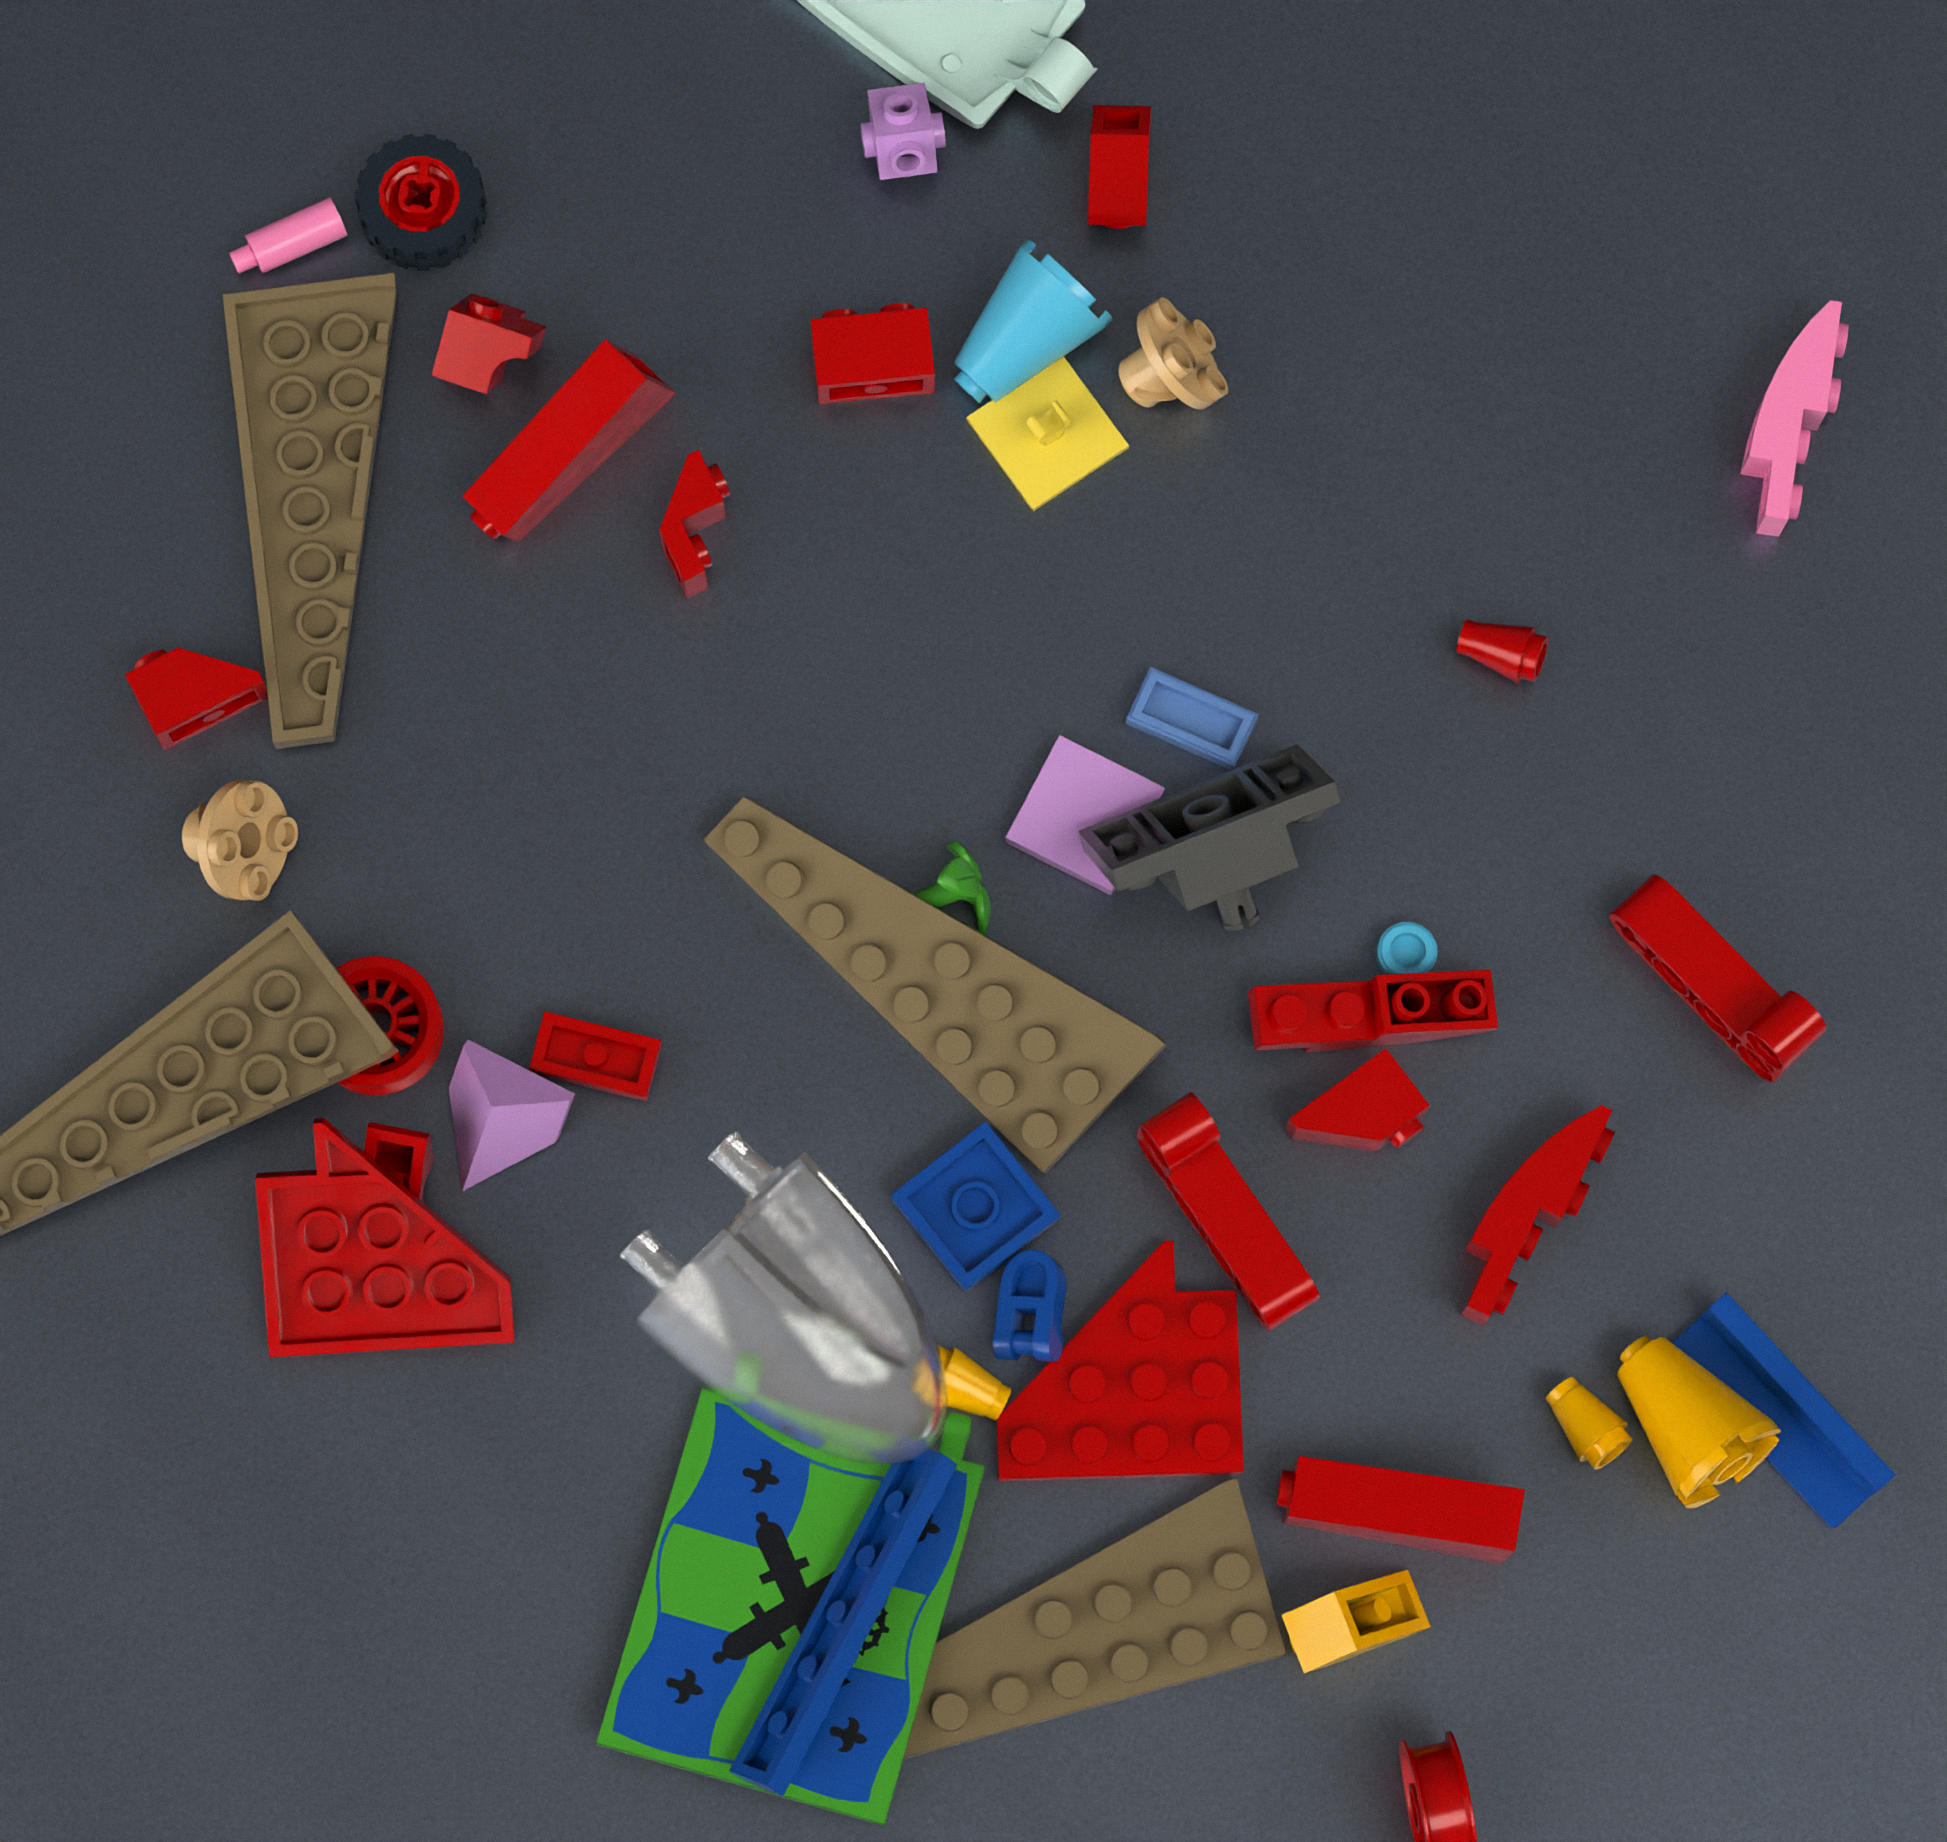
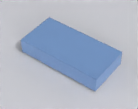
(1192, 719)

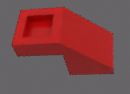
(1119, 166)
(693, 506)

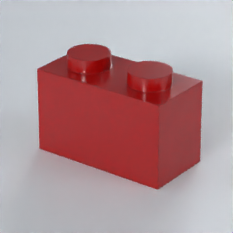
(872, 354)

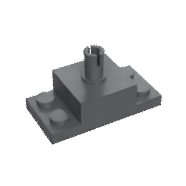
(1216, 834)

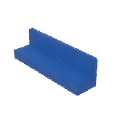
(1816, 1445)

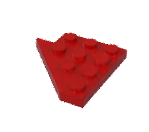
(368, 1263)
(1135, 1390)

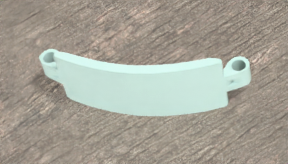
(968, 49)

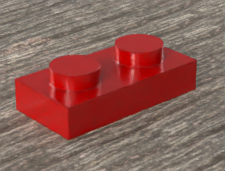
(595, 1056)

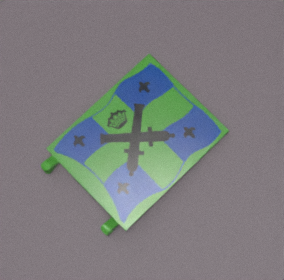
(733, 1587)

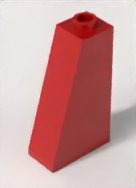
(566, 441)
(1403, 1508)

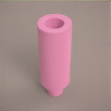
(290, 237)

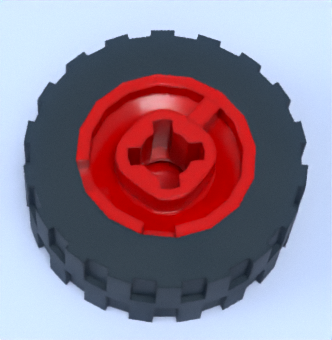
(421, 202)

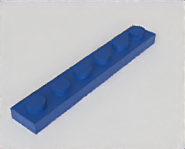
(842, 1621)

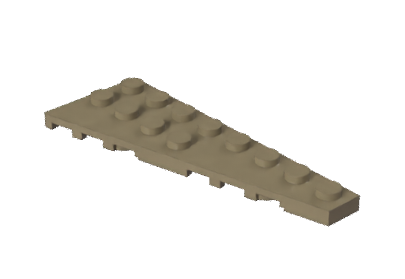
(308, 420)
(992, 1023)
(219, 1056)
(1124, 1623)

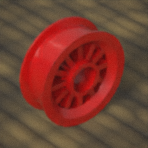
(423, 1050)
(1437, 1792)

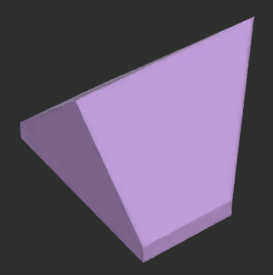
(501, 1113)

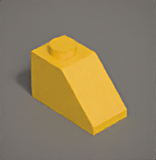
(1355, 1620)

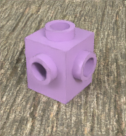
(902, 131)

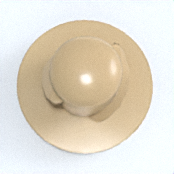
(1172, 360)
(240, 839)

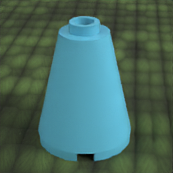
(1026, 326)

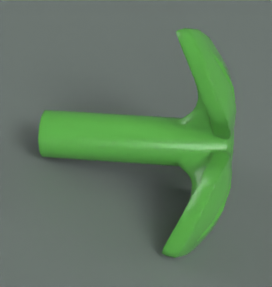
(960, 882)

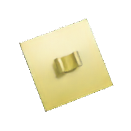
(1048, 433)

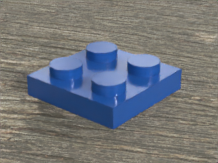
(975, 1207)

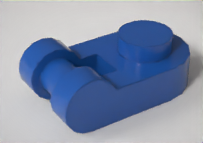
(1034, 1286)

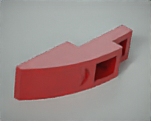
(1373, 1012)
(1539, 1190)

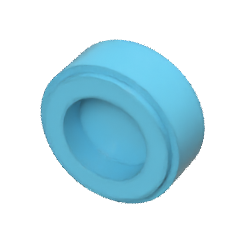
(1406, 949)

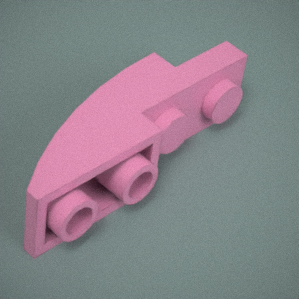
(1794, 400)

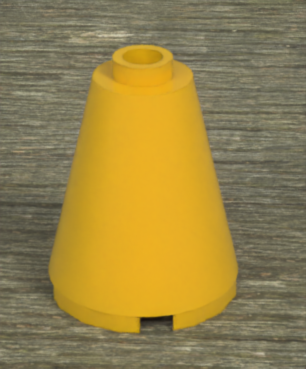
(1693, 1420)

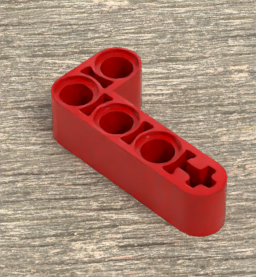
(1716, 980)
(1225, 1213)

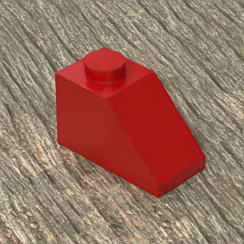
(191, 692)
(1364, 1109)

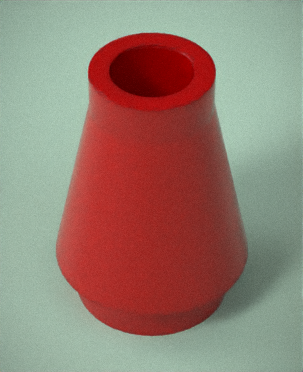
(1507, 649)

